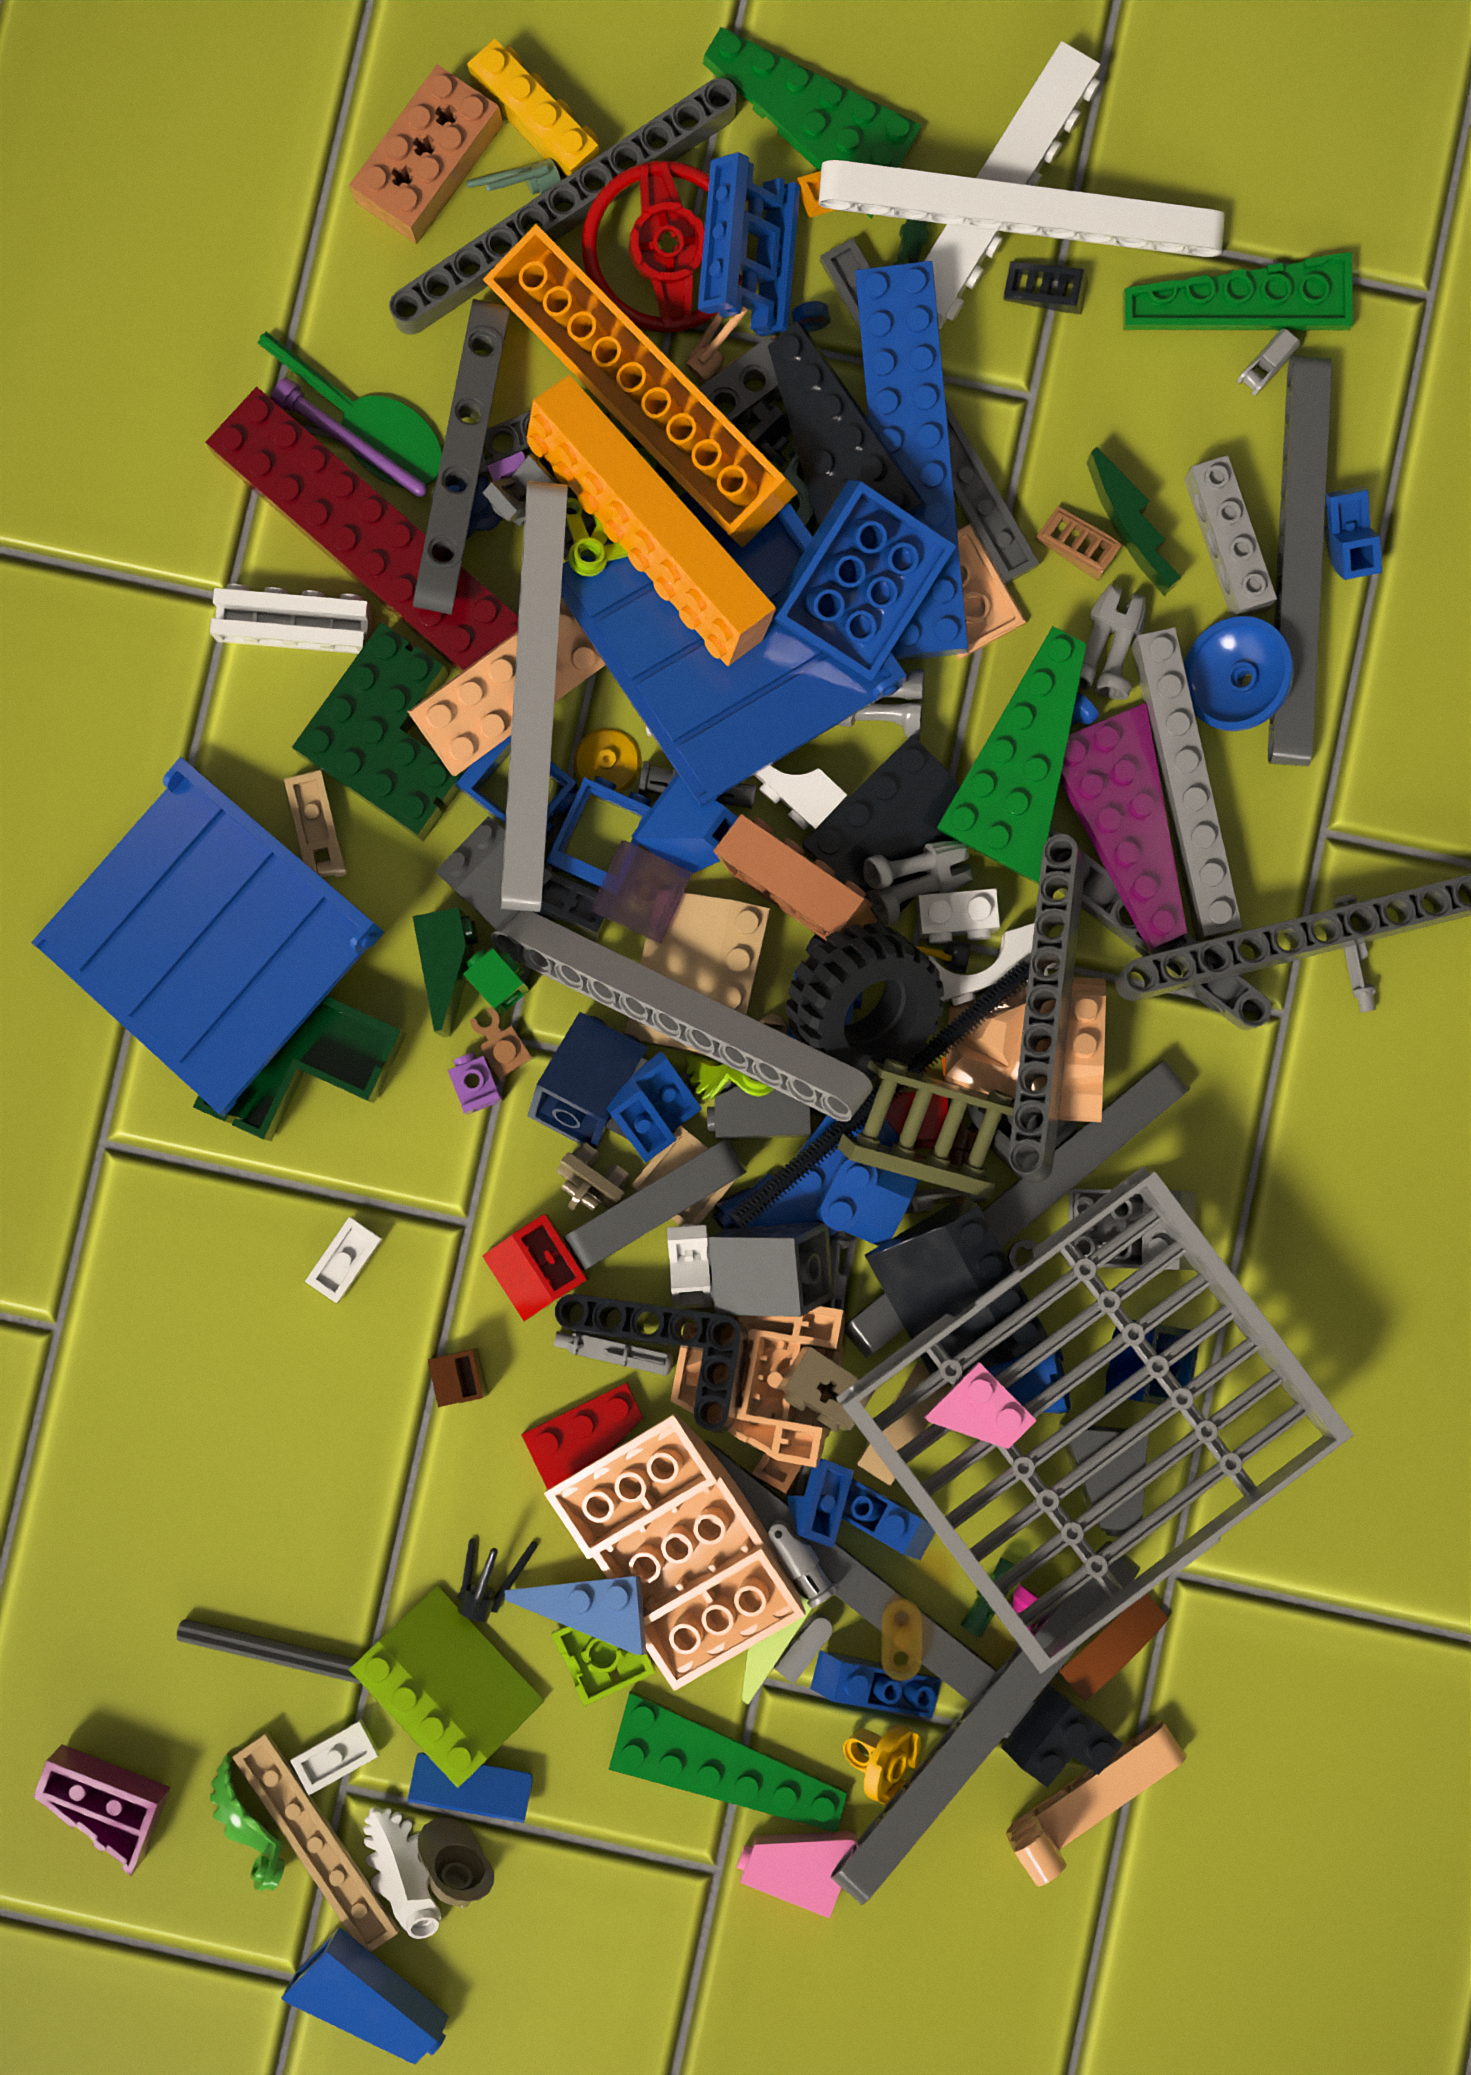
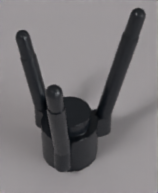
(479, 1599)

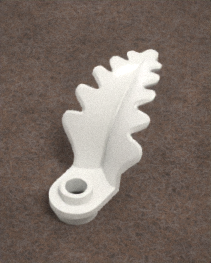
(402, 1874)

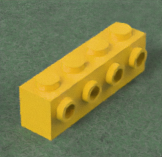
(531, 110)

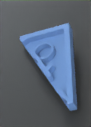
(599, 1608)

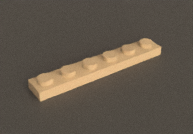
(315, 1843)

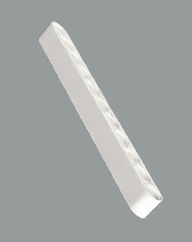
(1020, 208)

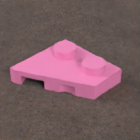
(982, 1409)

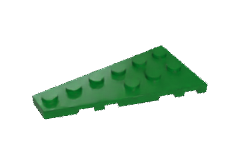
(810, 110)

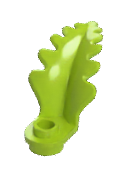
(714, 1076)

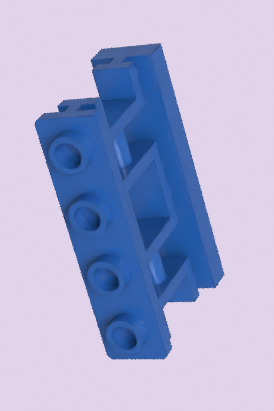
(726, 245)

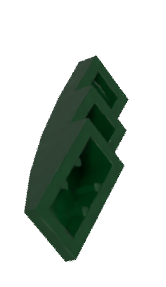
(1124, 507)

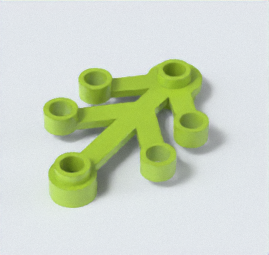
(594, 545)

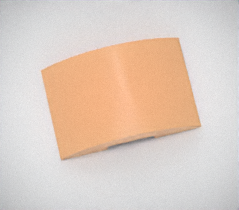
(684, 1527)

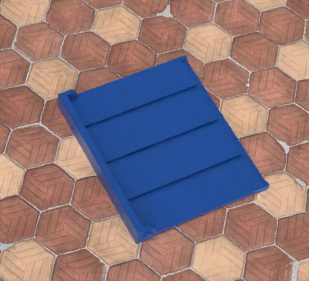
(708, 716)
(206, 937)

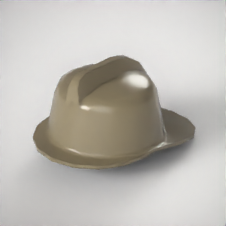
(454, 1862)

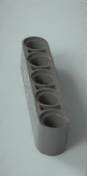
(655, 1204)

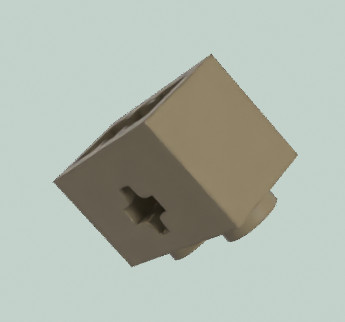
(801, 1390)

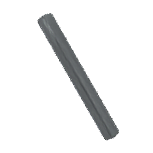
(266, 1650)

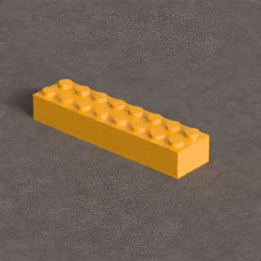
(648, 521)

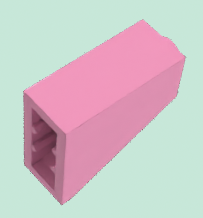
(796, 1867)

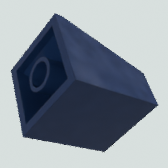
(584, 1079)

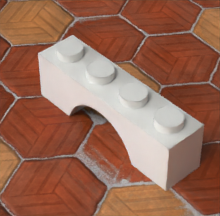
(808, 795)
(1015, 947)

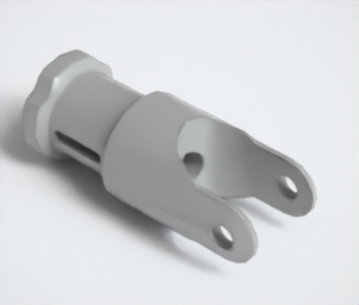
(801, 1563)

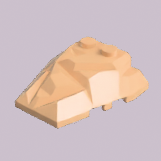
(992, 1051)
(762, 1413)

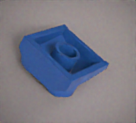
(865, 1201)

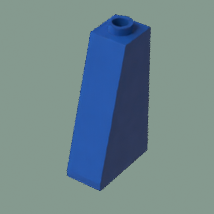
(367, 1999)

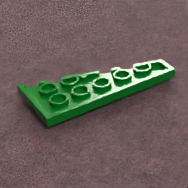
(1015, 781)

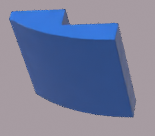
(653, 1106)

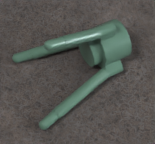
(538, 177)

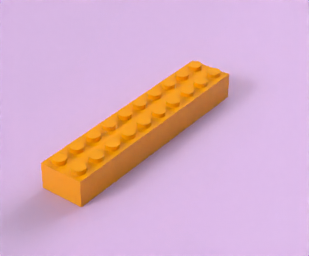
(640, 386)

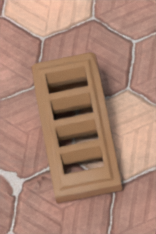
(1082, 561)

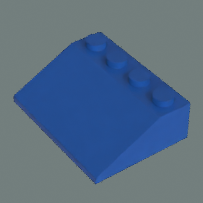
(861, 579)

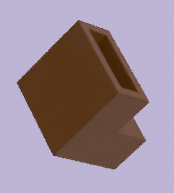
(457, 1377)

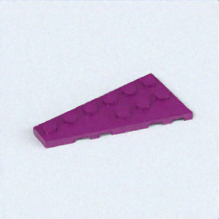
(1120, 802)

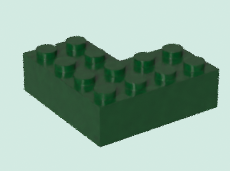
(365, 739)
(331, 1045)

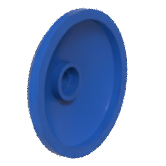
(1222, 660)

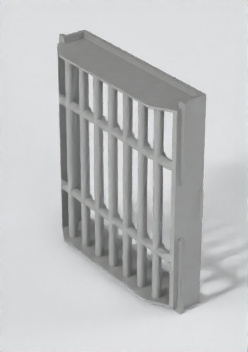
(1235, 1306)

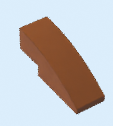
(1112, 1647)

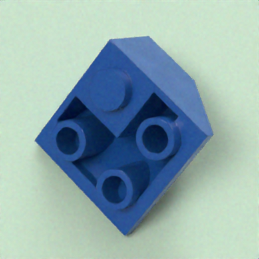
(682, 830)

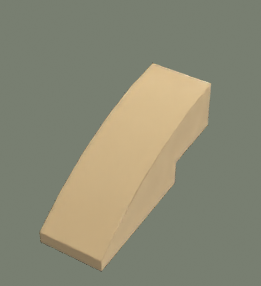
(904, 1428)

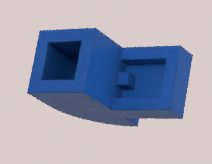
(1348, 536)

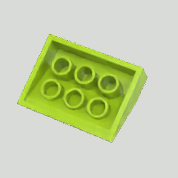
(447, 1686)

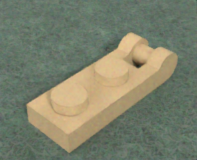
(315, 823)

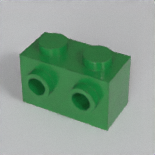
(496, 979)

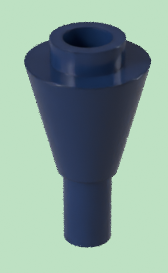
(730, 1203)

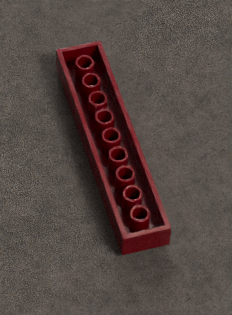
(354, 527)

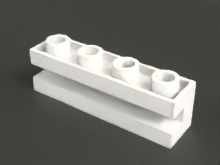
(291, 620)

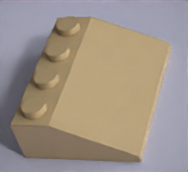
(710, 949)

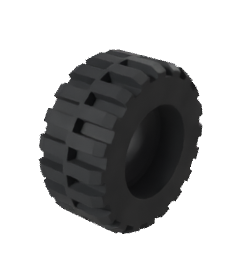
(845, 968)

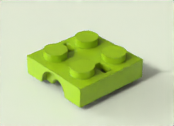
(592, 1661)

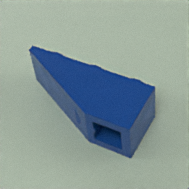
(887, 1520)
(866, 1684)

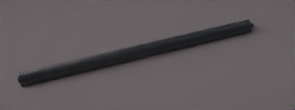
(920, 1061)

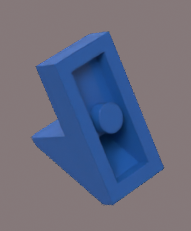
(821, 1508)

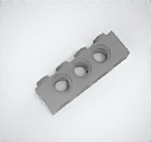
(1230, 537)

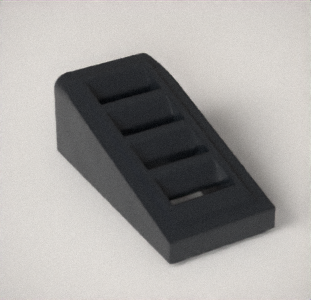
(1043, 300)

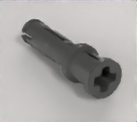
(656, 779)

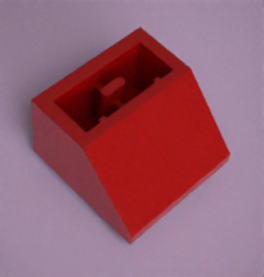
(535, 1266)

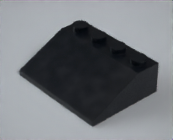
(887, 817)
(942, 1271)

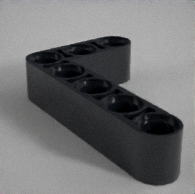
(669, 1334)

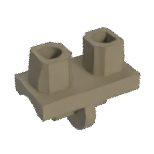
(586, 1184)

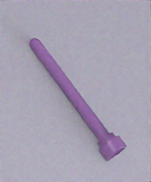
(289, 397)

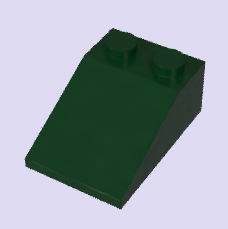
(444, 950)

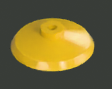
(610, 756)

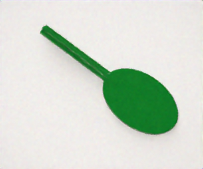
(375, 419)

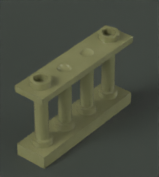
(902, 1156)

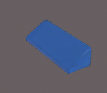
(487, 1792)

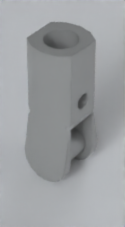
(1270, 360)
(804, 1647)

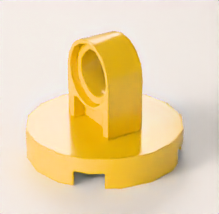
(887, 1761)

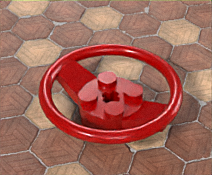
(660, 214)

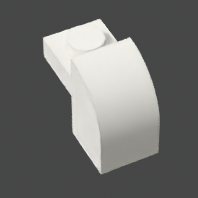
(689, 1266)

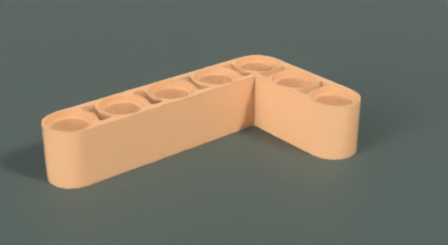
(1089, 1799)

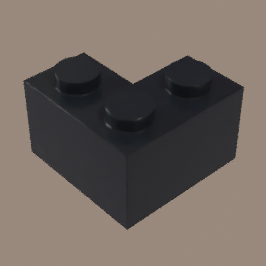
(1055, 1733)

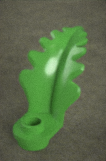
(246, 1829)

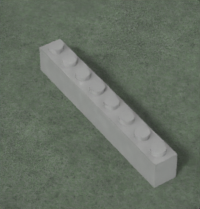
(1186, 785)

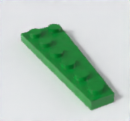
(1288, 296)
(693, 1758)

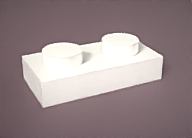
(343, 1260)
(335, 1757)

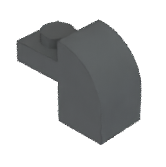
(509, 494)

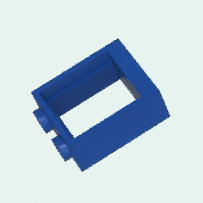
(484, 767)
(604, 790)

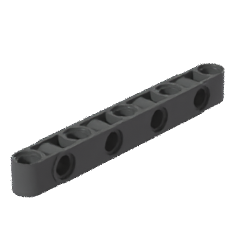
(461, 457)
(1223, 996)

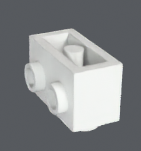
(957, 914)

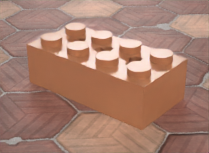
(405, 158)
(791, 880)

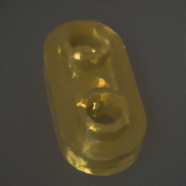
(901, 1638)

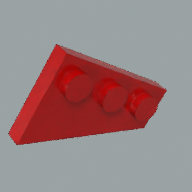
(582, 1434)

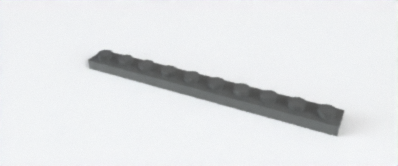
(971, 482)

